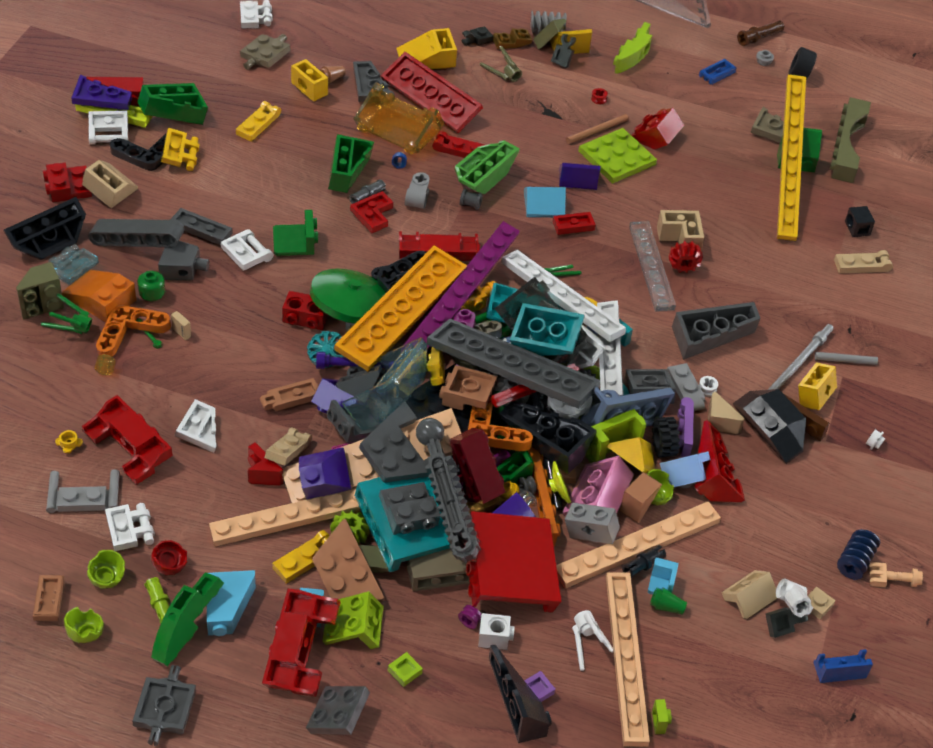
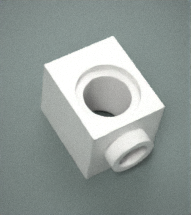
(492, 623)

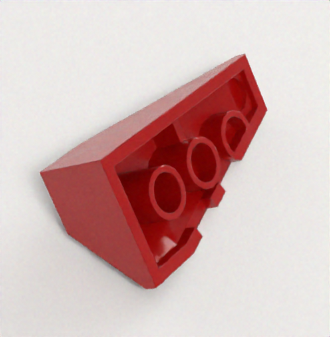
(718, 470)

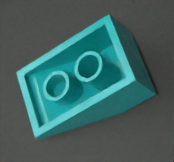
(546, 330)

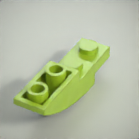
(633, 50)

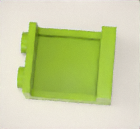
(619, 428)

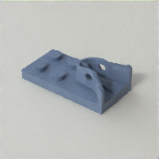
(647, 404)

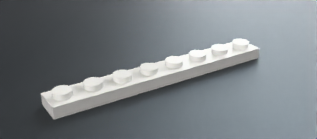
(565, 296)

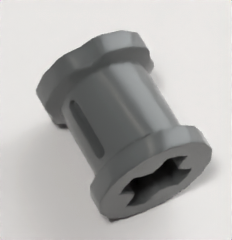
(471, 199)

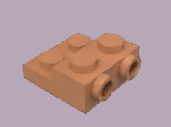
(468, 388)

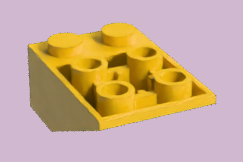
(433, 49)

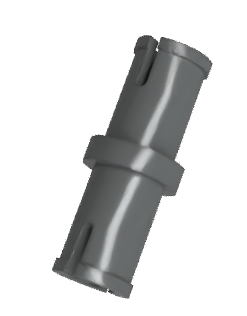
(367, 191)

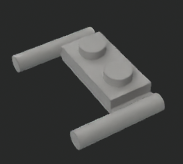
(82, 497)

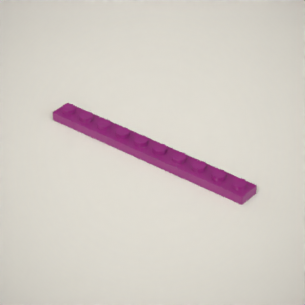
(467, 281)

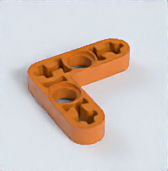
(125, 317)
(493, 430)

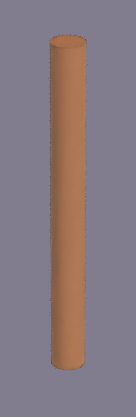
(596, 129)

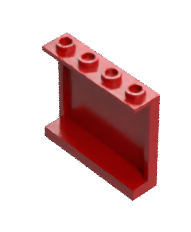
(514, 561)

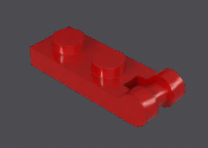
(454, 145)

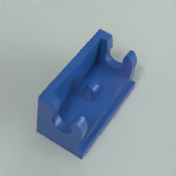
(843, 667)

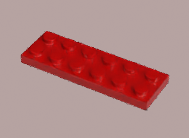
(431, 90)

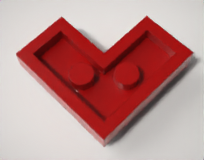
(370, 211)

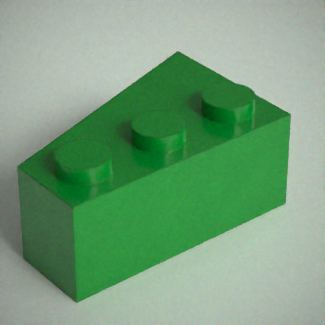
(173, 102)
(348, 161)

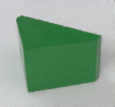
(516, 466)

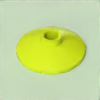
(557, 483)

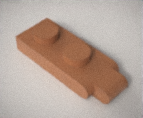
(289, 395)

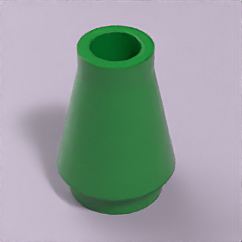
(667, 601)

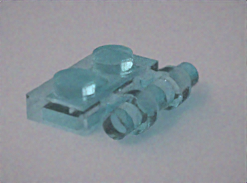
(73, 263)

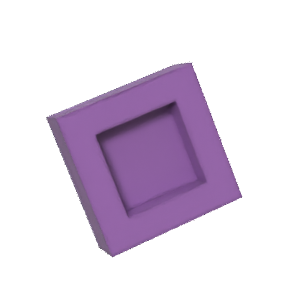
(540, 686)

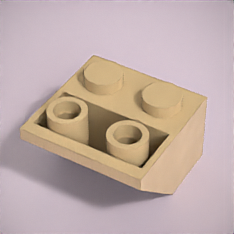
(107, 183)

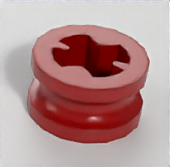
(599, 96)

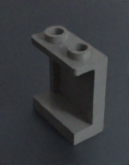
(345, 423)

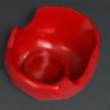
(169, 557)

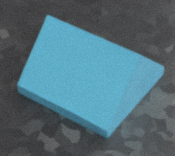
(544, 201)

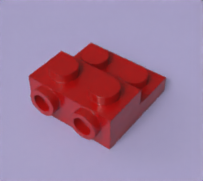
(65, 182)

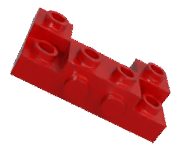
(455, 245)
(132, 434)
(293, 642)

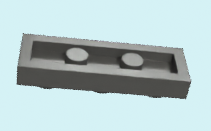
(202, 226)

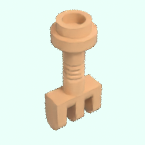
(880, 575)

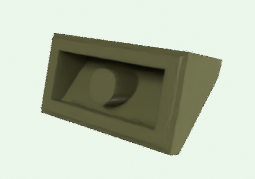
(548, 32)

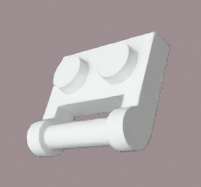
(107, 121)
(242, 253)

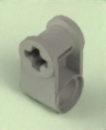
(418, 191)

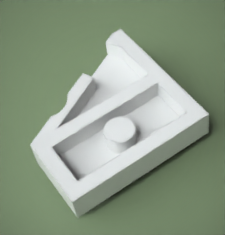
(199, 426)

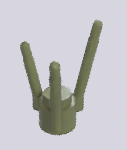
(511, 70)

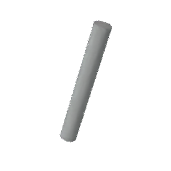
(846, 358)

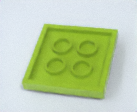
(617, 155)

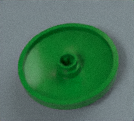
(345, 293)

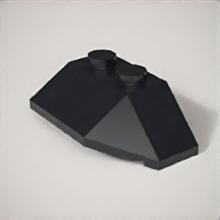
(49, 230)
(775, 421)

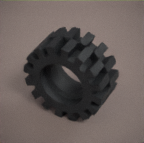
(665, 437)

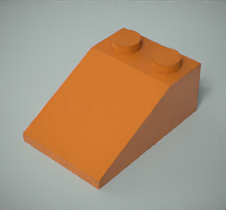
(101, 292)

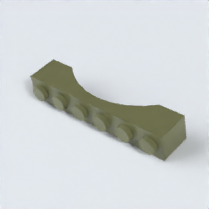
(845, 159)

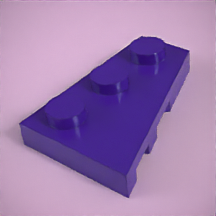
(98, 95)

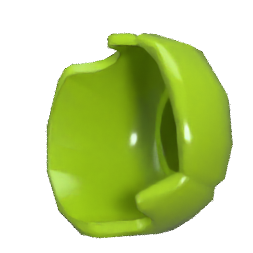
(666, 491)
(106, 569)
(83, 626)

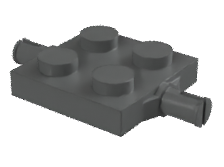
(164, 705)

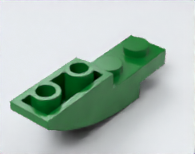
(178, 624)

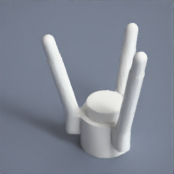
(587, 626)

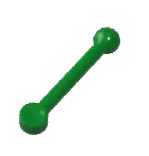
(156, 343)

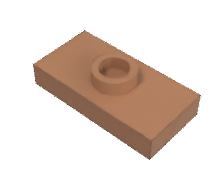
(48, 598)

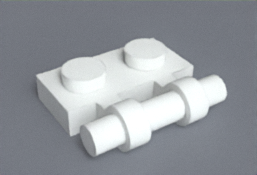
(250, 13)
(121, 526)

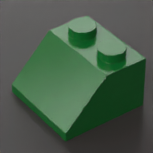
(810, 149)

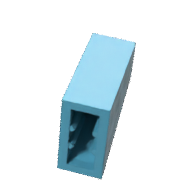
(230, 602)

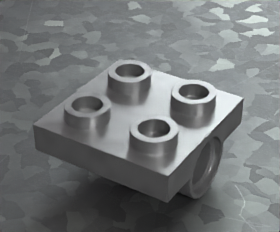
(338, 710)

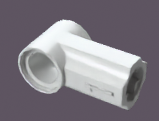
(795, 597)

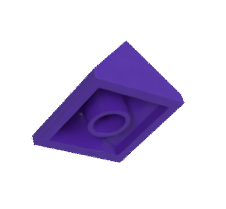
(579, 176)

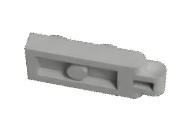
(687, 385)

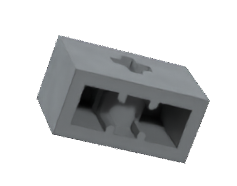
(592, 523)

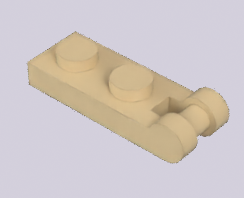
(863, 262)
(288, 446)

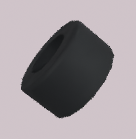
(803, 62)

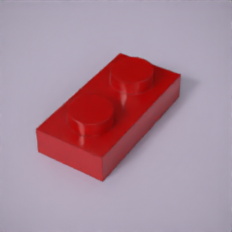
(574, 223)

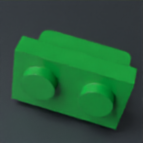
(296, 238)

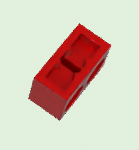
(302, 311)

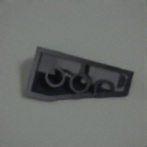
(553, 436)
(522, 705)

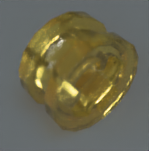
(105, 364)

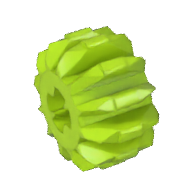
(356, 523)

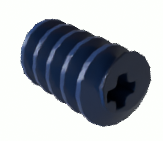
(858, 554)

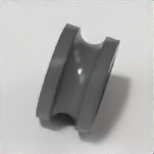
(527, 484)

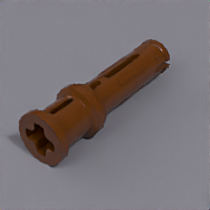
(754, 33)

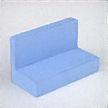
(686, 469)

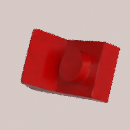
(263, 470)

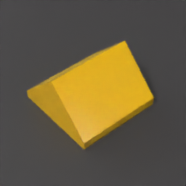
(582, 43)
(636, 452)

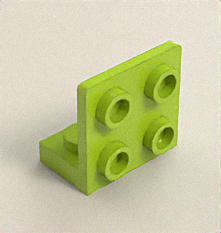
(357, 617)

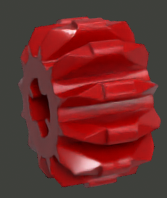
(685, 256)

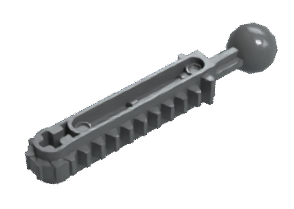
(448, 492)

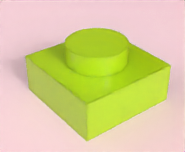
(405, 669)
(661, 716)

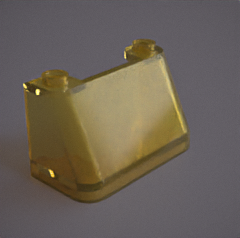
(397, 120)

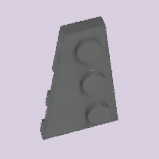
(365, 77)

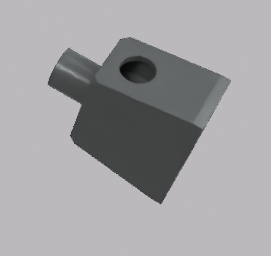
(181, 262)

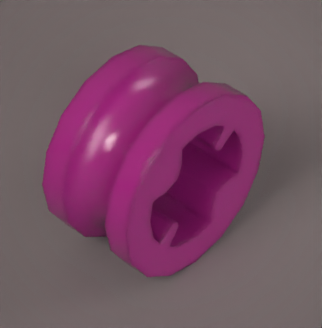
(470, 616)

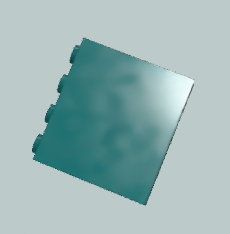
(399, 546)

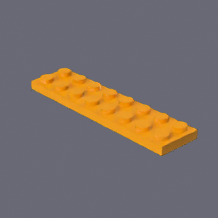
(400, 308)

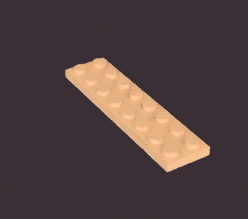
(359, 466)

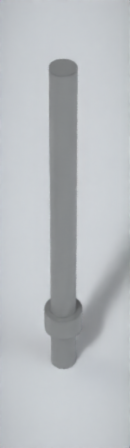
(817, 340)

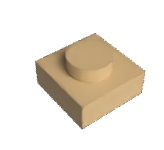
(820, 602)

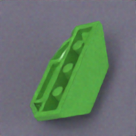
(486, 166)

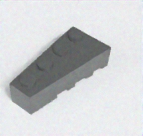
(714, 326)

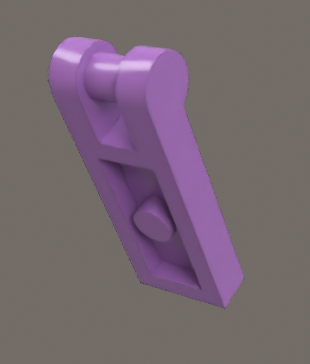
(685, 425)

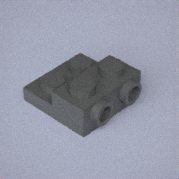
(648, 380)
(409, 508)

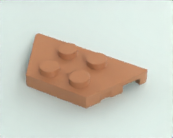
(344, 566)

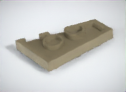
(768, 126)

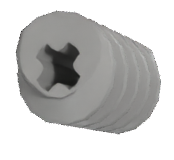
(542, 21)

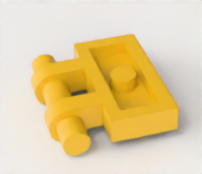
(174, 149)

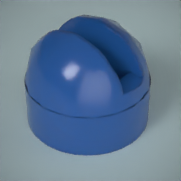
(395, 163)

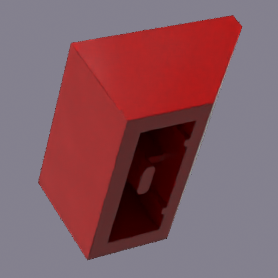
(658, 129)

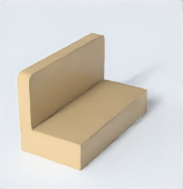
(752, 592)

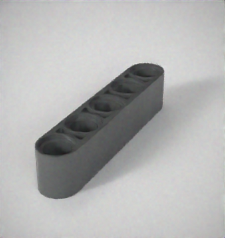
(136, 233)

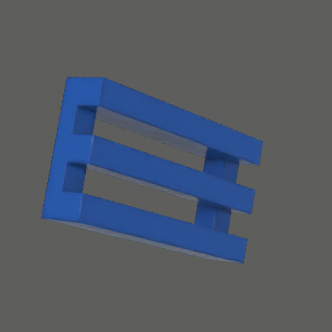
(720, 73)

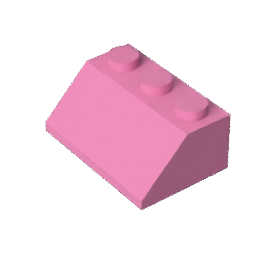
(602, 484)

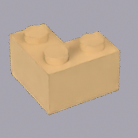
(680, 226)

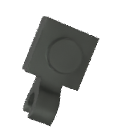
(479, 36)
(782, 621)

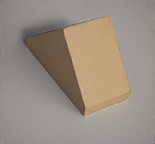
(724, 416)

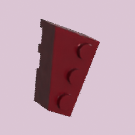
(477, 466)

